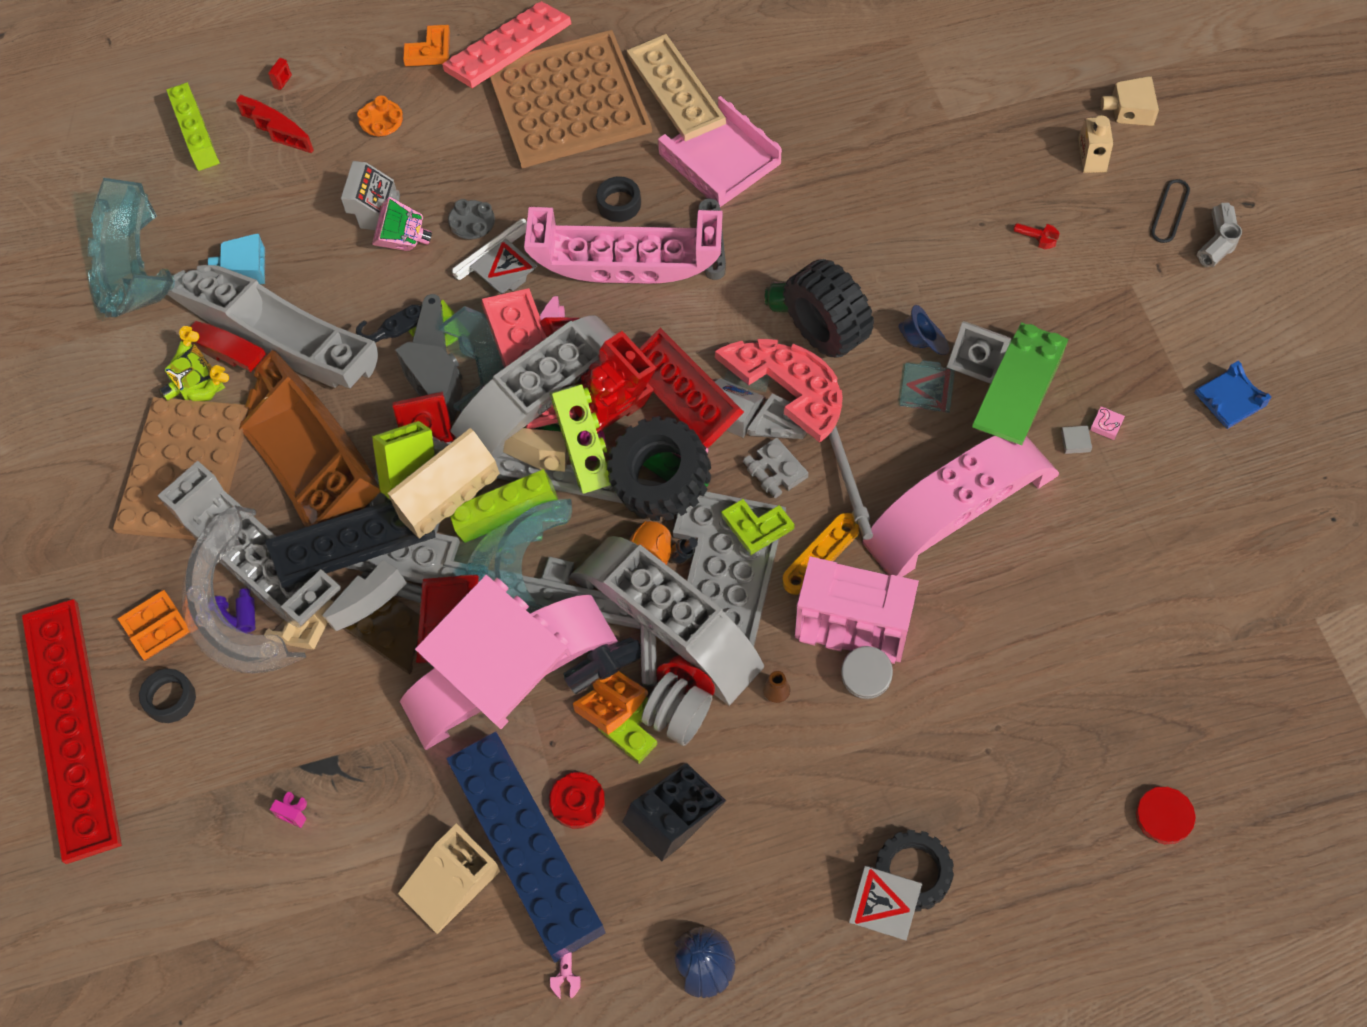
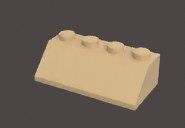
(444, 483)

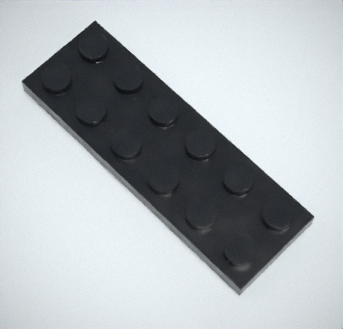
(340, 543)

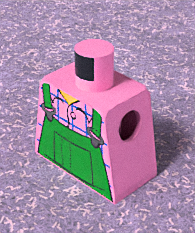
(399, 227)

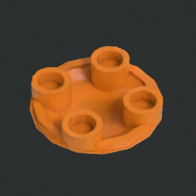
(380, 117)

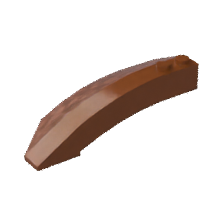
(305, 445)

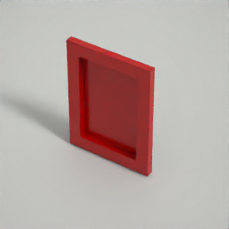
(438, 599)

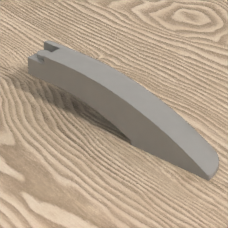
(270, 322)

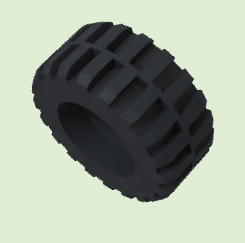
(828, 308)
(641, 444)

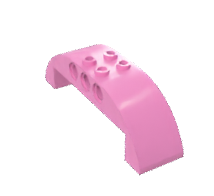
(623, 252)
(953, 499)
(438, 705)

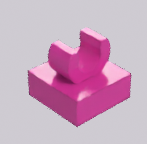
(288, 812)

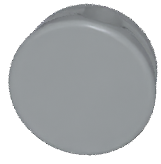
(867, 672)

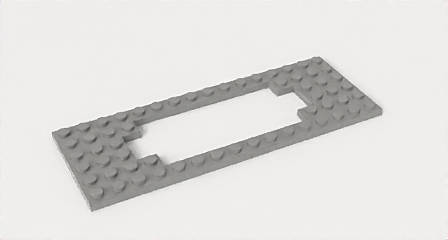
(718, 569)

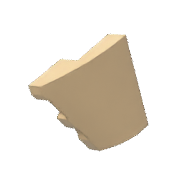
(305, 636)

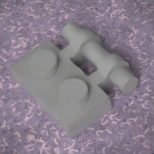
(781, 463)

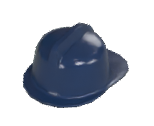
(922, 332)

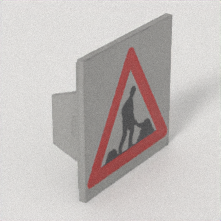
(504, 267)
(885, 903)

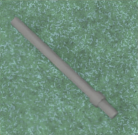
(859, 512)

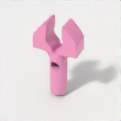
(565, 972)

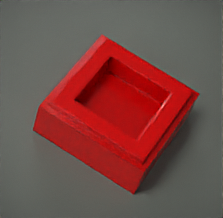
(280, 74)

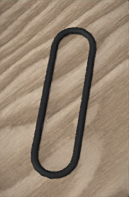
(1161, 207)

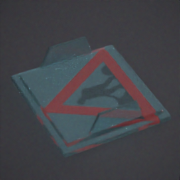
(927, 386)

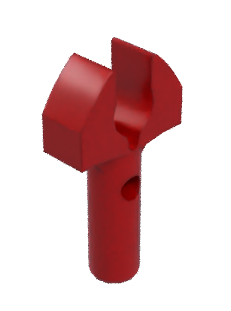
(1041, 235)

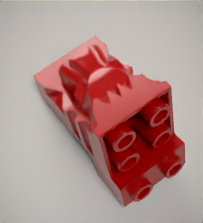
(617, 381)

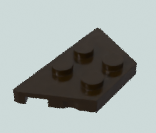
(390, 632)

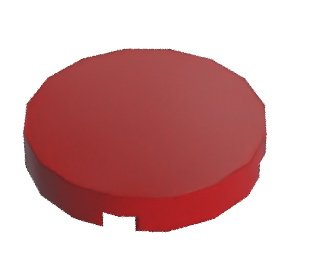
(577, 800)
(1165, 815)

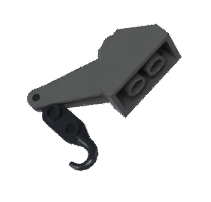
(426, 358)

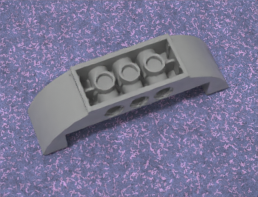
(523, 387)
(673, 613)

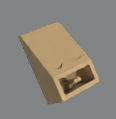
(448, 878)

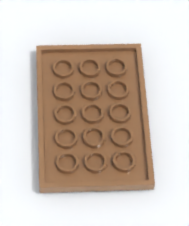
(171, 442)

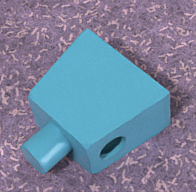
(243, 256)

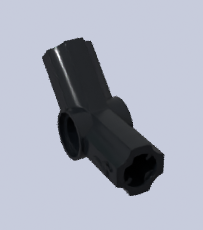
(602, 664)

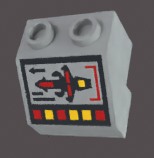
(365, 193)

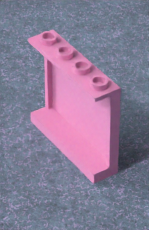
(725, 158)
(493, 649)

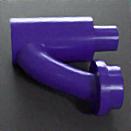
(244, 611)

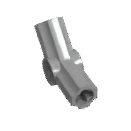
(1226, 235)

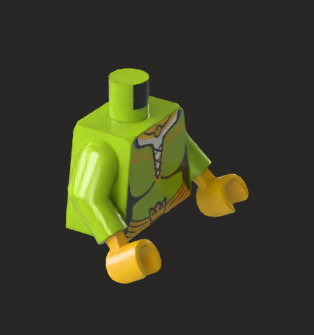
(191, 372)

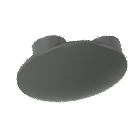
(471, 219)

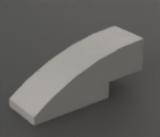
(364, 596)

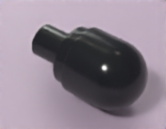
(682, 550)

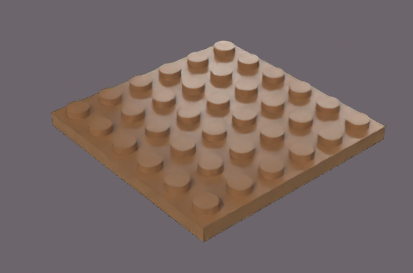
(569, 99)

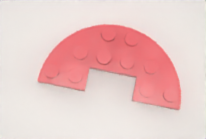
(797, 371)

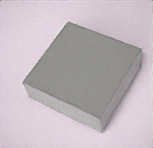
(1076, 439)
(558, 570)

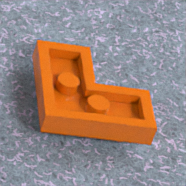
(431, 52)

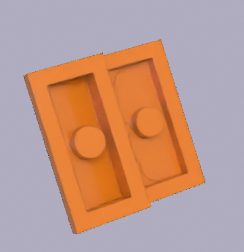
(154, 625)
(611, 702)

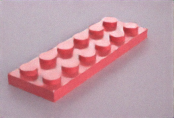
(506, 44)
(516, 331)

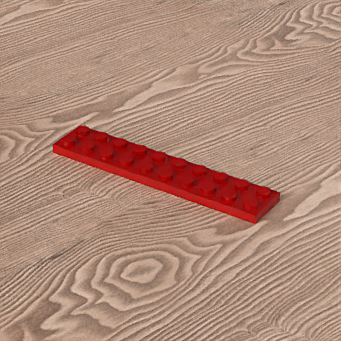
(71, 732)

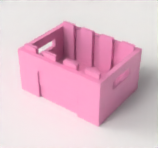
(854, 608)

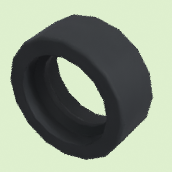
(615, 185)
(154, 682)

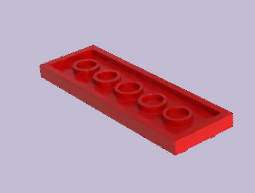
(689, 389)

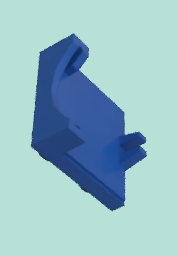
(1232, 396)

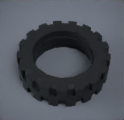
(934, 849)

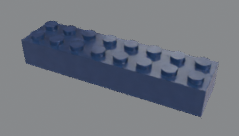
(526, 847)

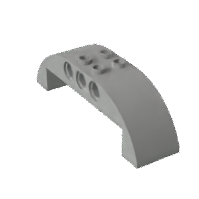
(198, 499)

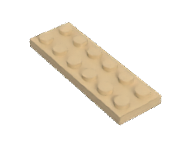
(676, 87)

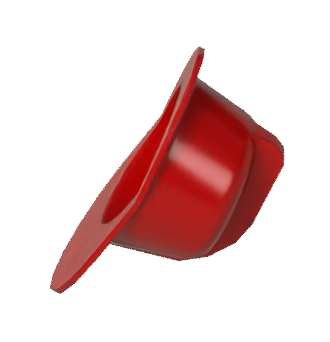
(688, 672)

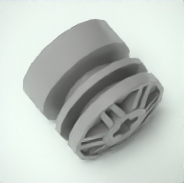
(672, 706)

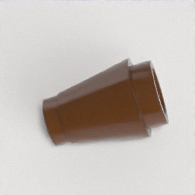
(776, 687)

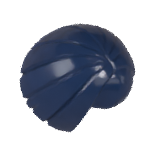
(704, 961)

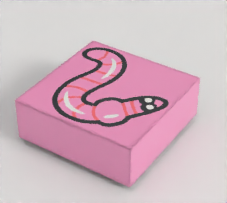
(1107, 423)

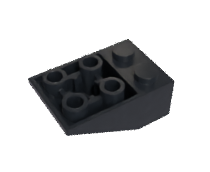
(672, 811)

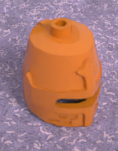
(654, 538)

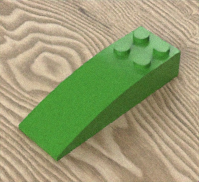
(1020, 383)

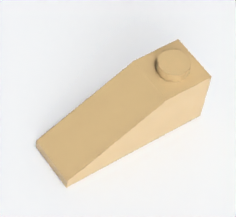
(538, 448)

